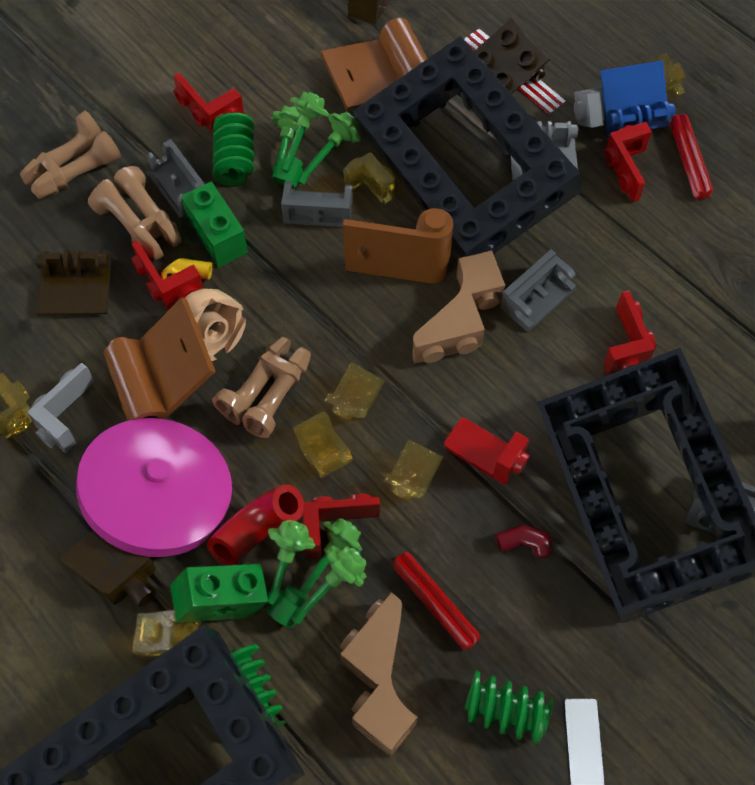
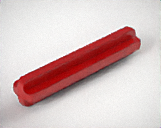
(691, 156)
(436, 601)

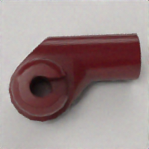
(537, 539)

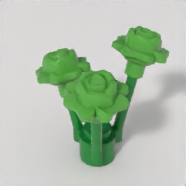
(296, 121)
(342, 552)

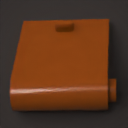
(373, 63)
(400, 251)
(161, 367)

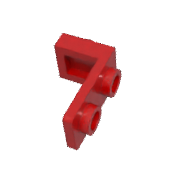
(205, 113)
(618, 152)
(171, 288)
(641, 343)
(488, 451)
(327, 509)

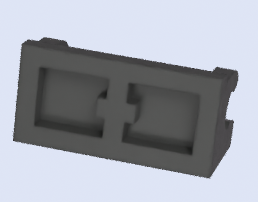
(173, 177)
(316, 207)
(538, 291)

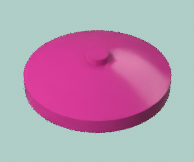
(153, 487)

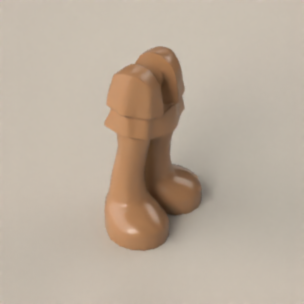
(45, 171)
(131, 182)
(259, 419)

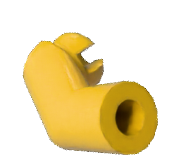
(203, 267)

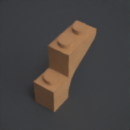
(459, 325)
(371, 658)

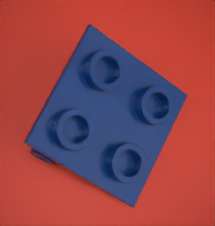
(635, 96)

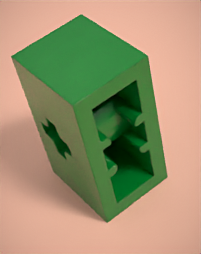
(215, 224)
(218, 593)

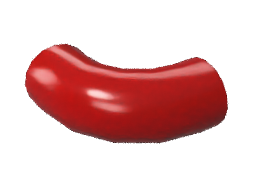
(252, 523)

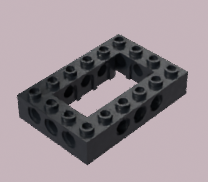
(546, 176)
(623, 396)
(192, 668)

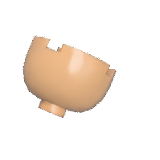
(217, 318)

